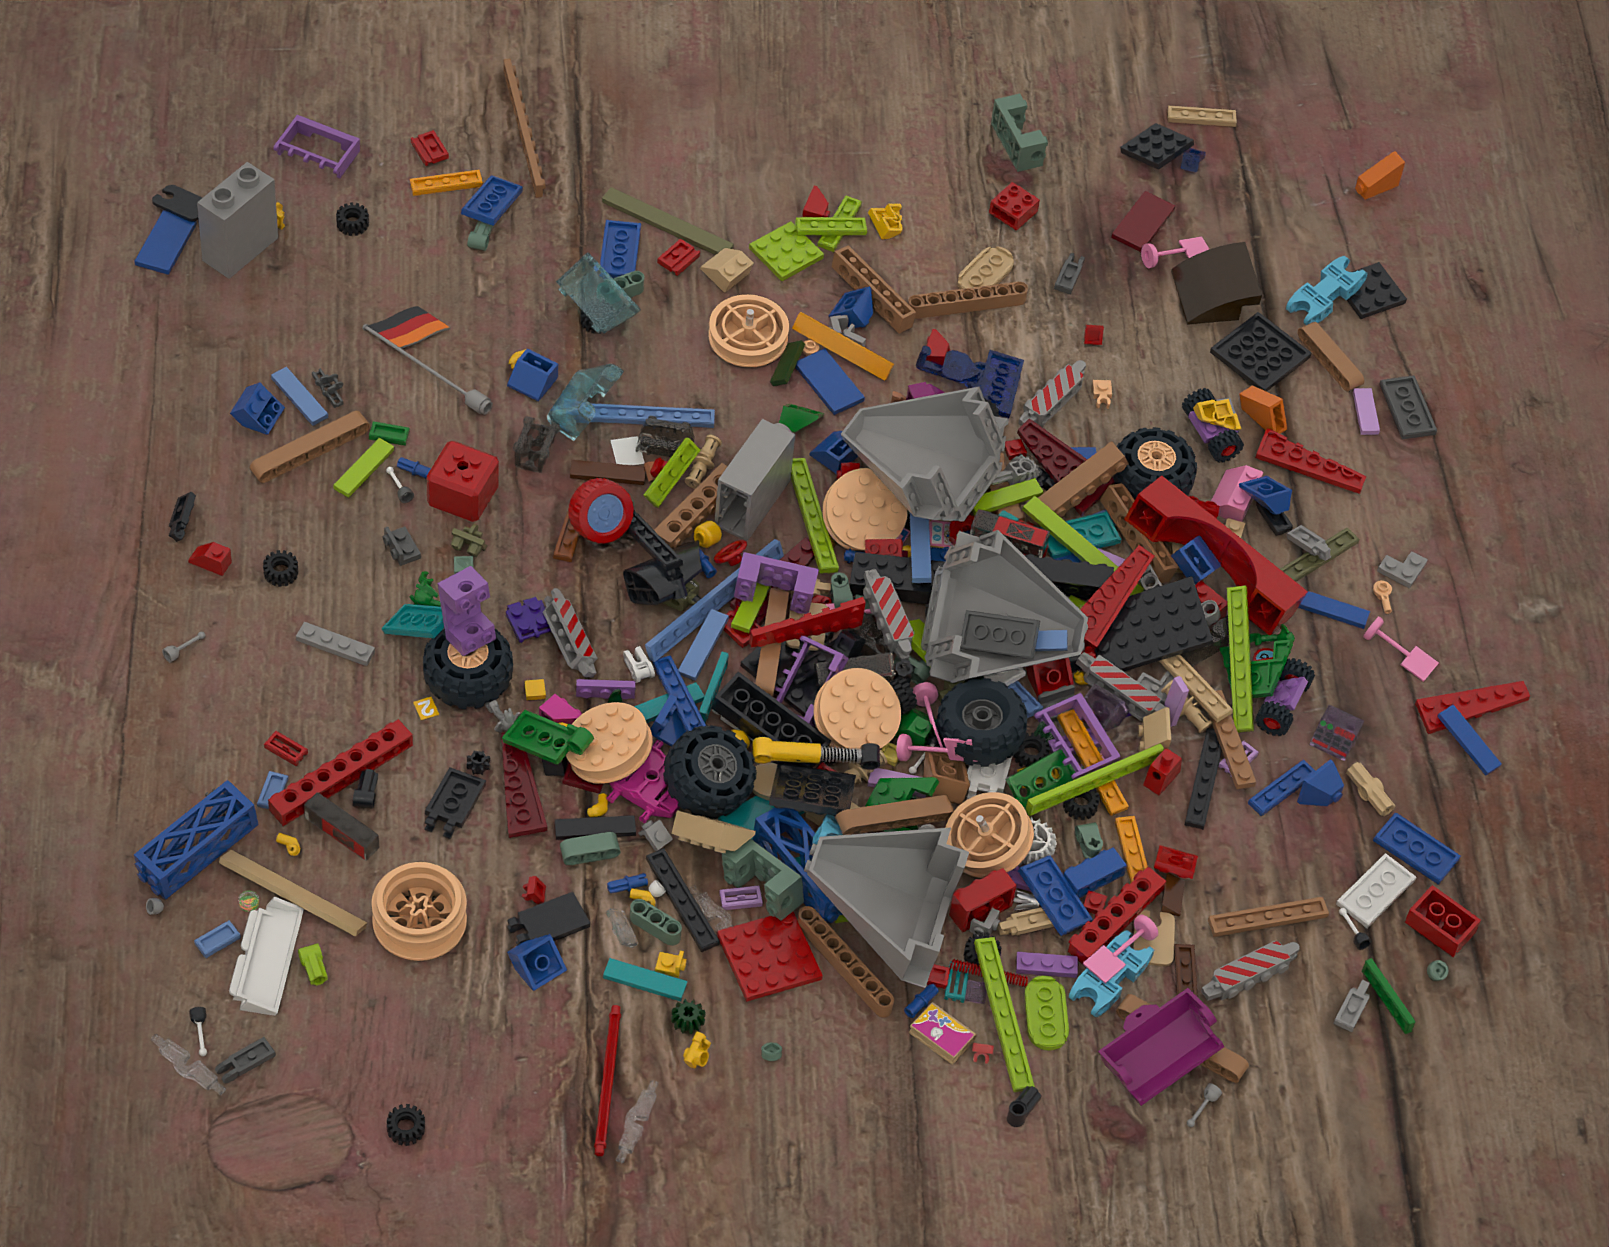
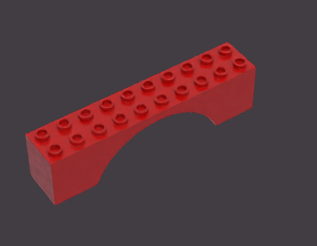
(1171, 516)

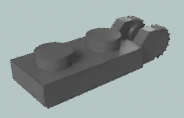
(1069, 274)
(246, 1060)

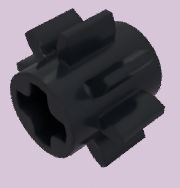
(478, 762)

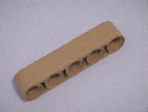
(1330, 356)

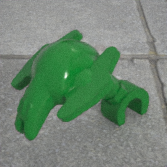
(425, 592)
(1285, 634)

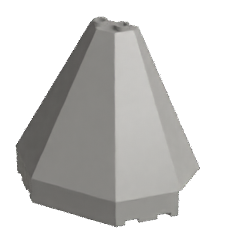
(932, 450)
(995, 579)
(892, 891)

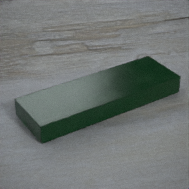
(787, 363)

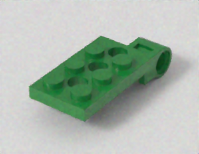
(575, 738)
(1042, 769)

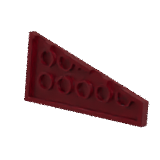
(1057, 459)

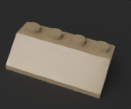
(710, 832)

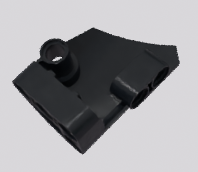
(652, 585)

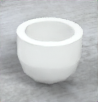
(656, 889)

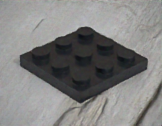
(1157, 146)
(1377, 293)

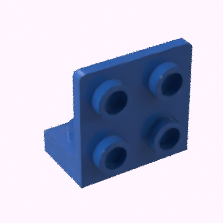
(667, 724)

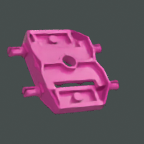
(644, 791)

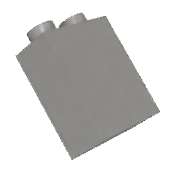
(238, 220)
(754, 479)

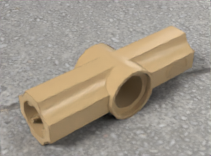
(1370, 789)

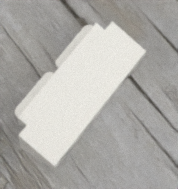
(268, 950)

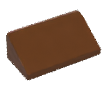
(1172, 895)

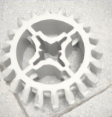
(1043, 842)

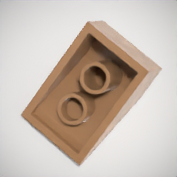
(950, 773)

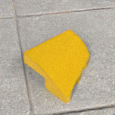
(887, 220)
(1217, 413)

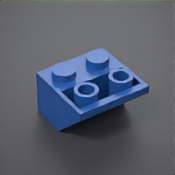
(533, 375)
(257, 409)
(833, 452)
(1196, 559)

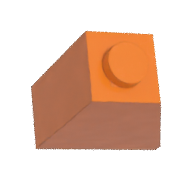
(1381, 176)
(1264, 408)

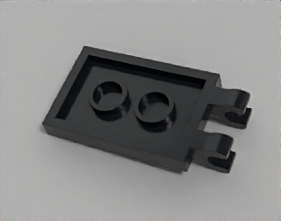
(453, 801)
(555, 917)

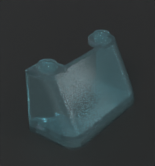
(597, 294)
(572, 408)

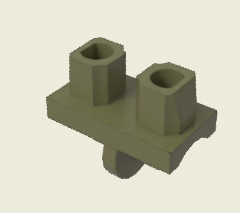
(476, 544)

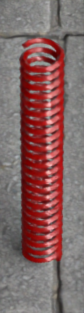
(969, 965)

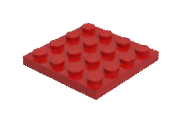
(769, 956)

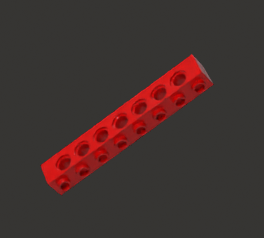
(386, 745)

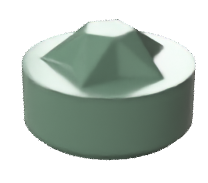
(1437, 970)
(771, 1051)

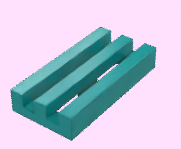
(954, 996)

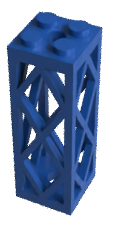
(768, 830)
(152, 856)

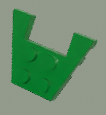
(1264, 673)
(900, 789)

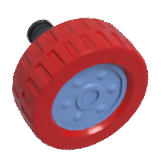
(600, 510)

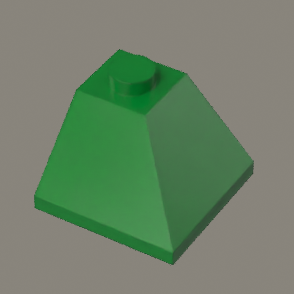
(798, 417)
(917, 726)

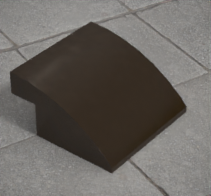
(1217, 284)

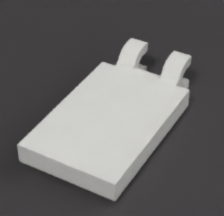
(988, 778)

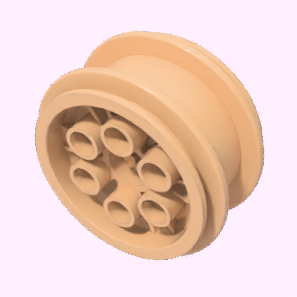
(402, 933)

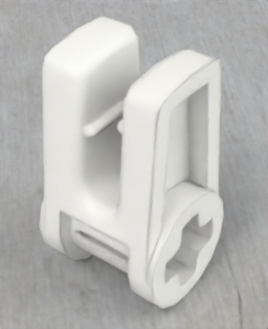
(641, 668)

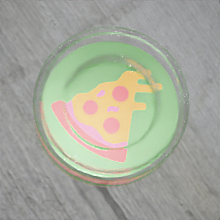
(248, 901)

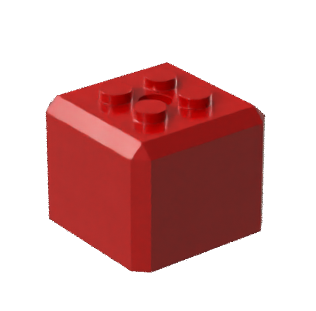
(462, 481)

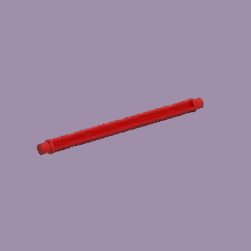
(607, 1082)

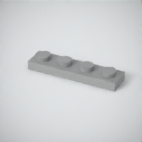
(335, 643)

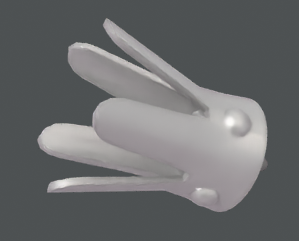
(1028, 900)

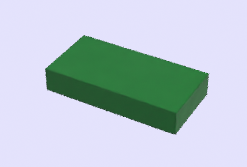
(389, 433)

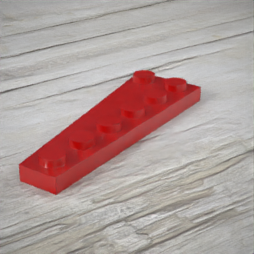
(1283, 453)
(1113, 594)
(846, 616)
(1471, 703)

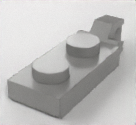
(1310, 542)
(1353, 1007)

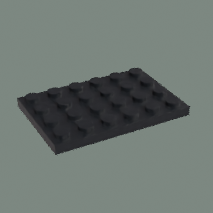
(1156, 626)

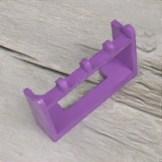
(308, 127)
(836, 666)
(1083, 711)

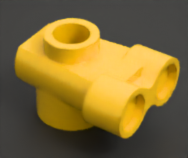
(698, 1051)

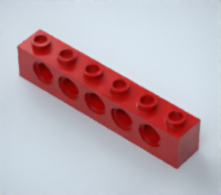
(1147, 880)

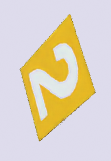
(426, 708)

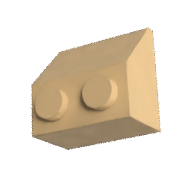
(727, 268)
(1155, 730)

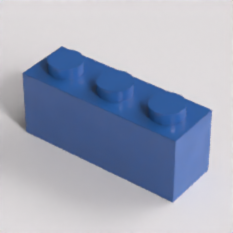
(1095, 872)

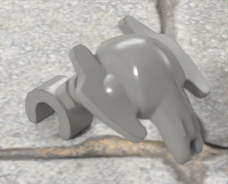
(506, 718)

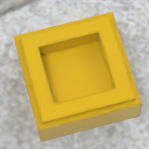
(535, 689)

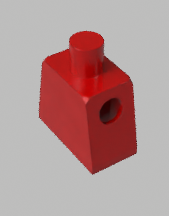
(1167, 766)

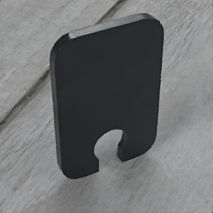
(182, 204)

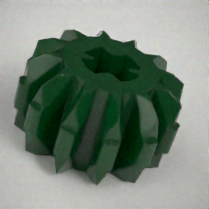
(688, 1016)

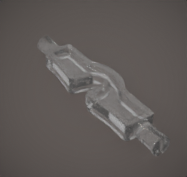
(710, 909)
(195, 1071)
(639, 1112)

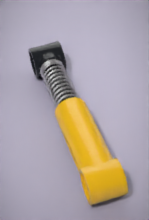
(767, 750)

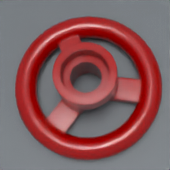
(731, 553)

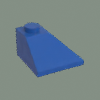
(856, 305)
(1268, 493)
(1322, 786)
(537, 961)

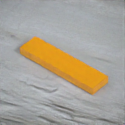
(446, 182)
(1131, 845)

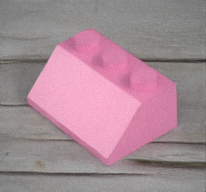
(1230, 497)

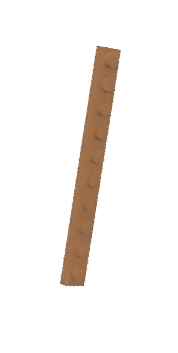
(522, 123)

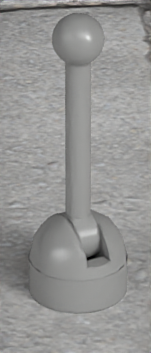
(172, 652)
(1211, 1094)

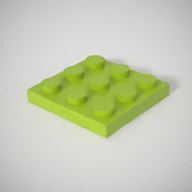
(786, 251)

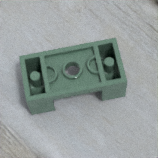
(1024, 149)
(782, 883)

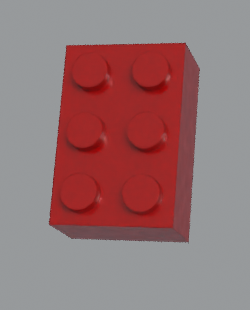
(980, 897)
(1442, 921)

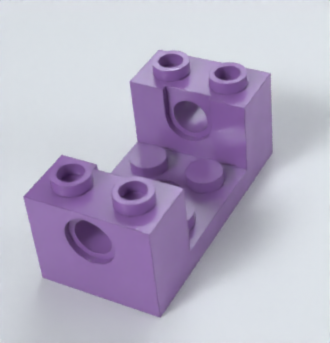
(779, 574)
(461, 611)

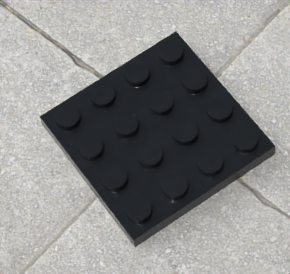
(1260, 352)
(811, 789)

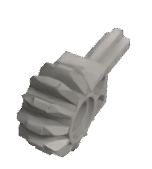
(1018, 471)

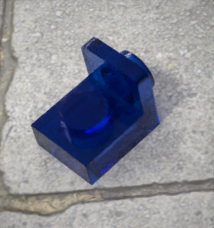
(1191, 159)

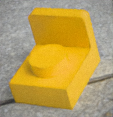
(671, 964)

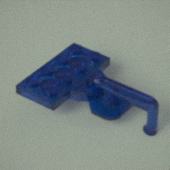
(996, 377)

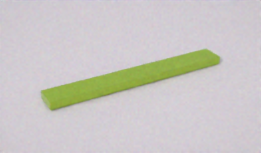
(813, 517)
(1068, 536)
(1240, 658)
(1093, 780)
(1003, 1014)

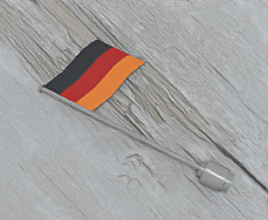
(412, 327)

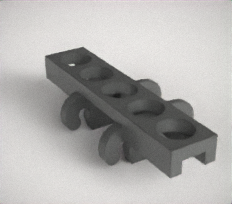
(332, 388)

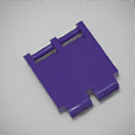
(527, 618)

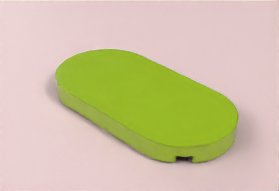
(1046, 1013)

